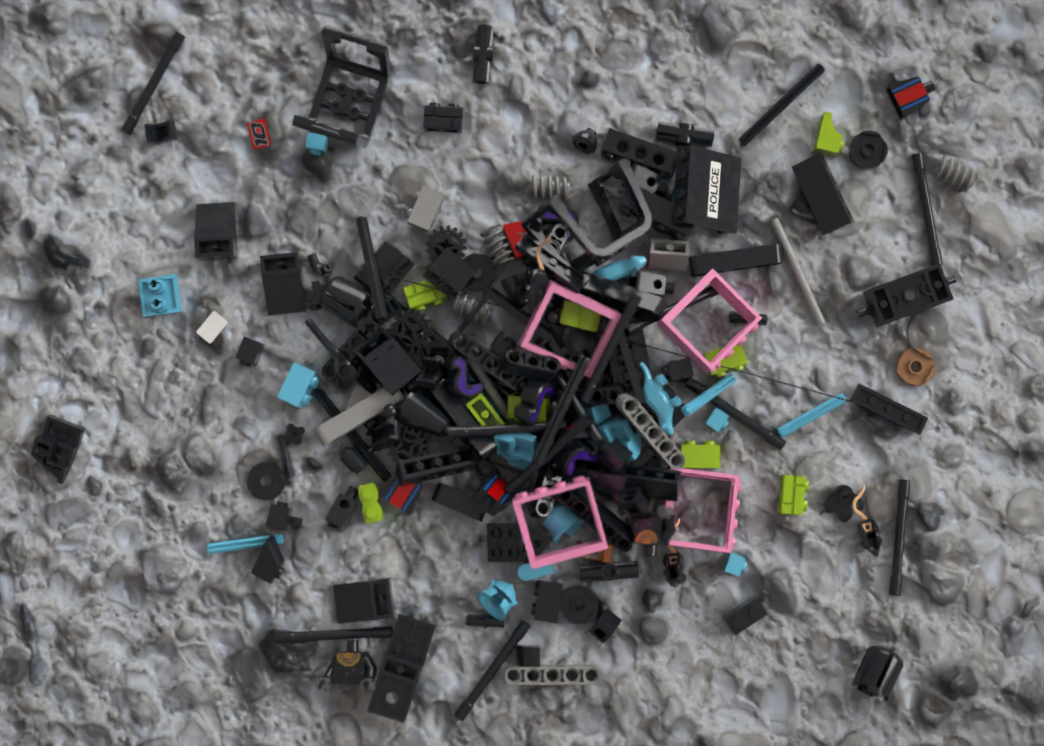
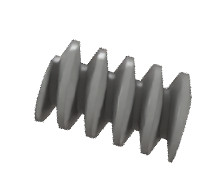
(955, 173)
(550, 187)
(496, 245)
(464, 307)

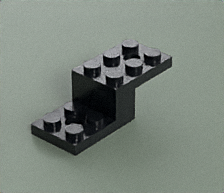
(401, 668)

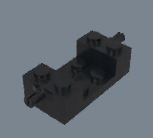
(888, 301)

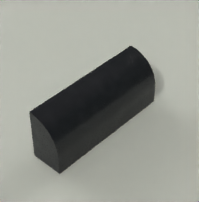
(822, 194)

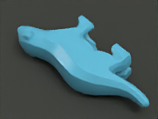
(622, 268)
(659, 399)

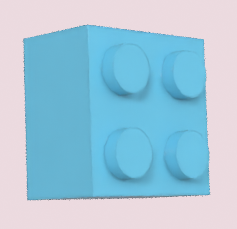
(299, 386)

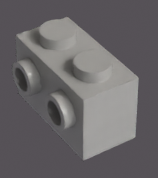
(425, 209)
(669, 254)

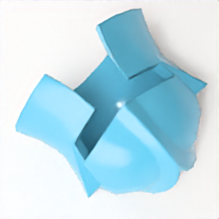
(561, 521)
(497, 599)

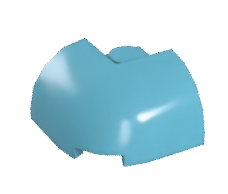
(622, 432)
(517, 448)

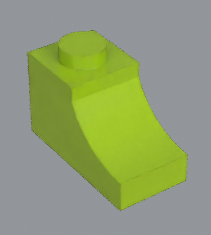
(827, 139)

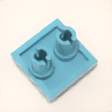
(160, 295)

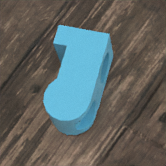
(526, 573)

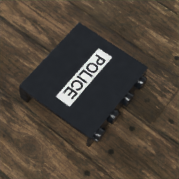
(707, 189)

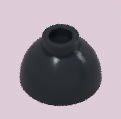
(585, 141)

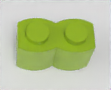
(579, 316)
(372, 508)

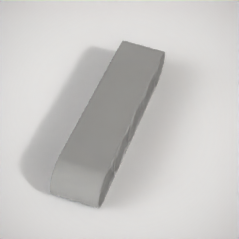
(355, 416)
(656, 437)
(561, 678)

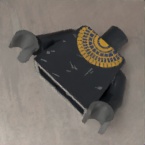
(652, 529)
(350, 668)

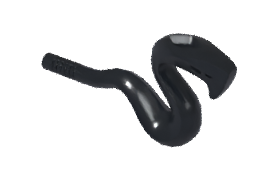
(343, 369)

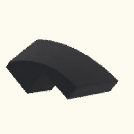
(58, 446)

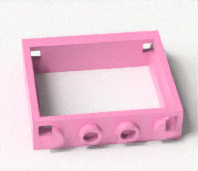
(553, 287)
(733, 299)
(733, 505)
(569, 552)

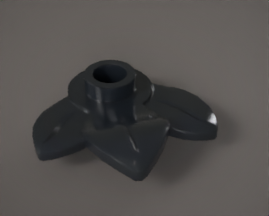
(843, 505)

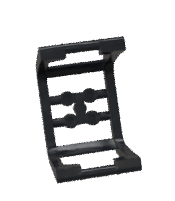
(331, 37)
(593, 254)

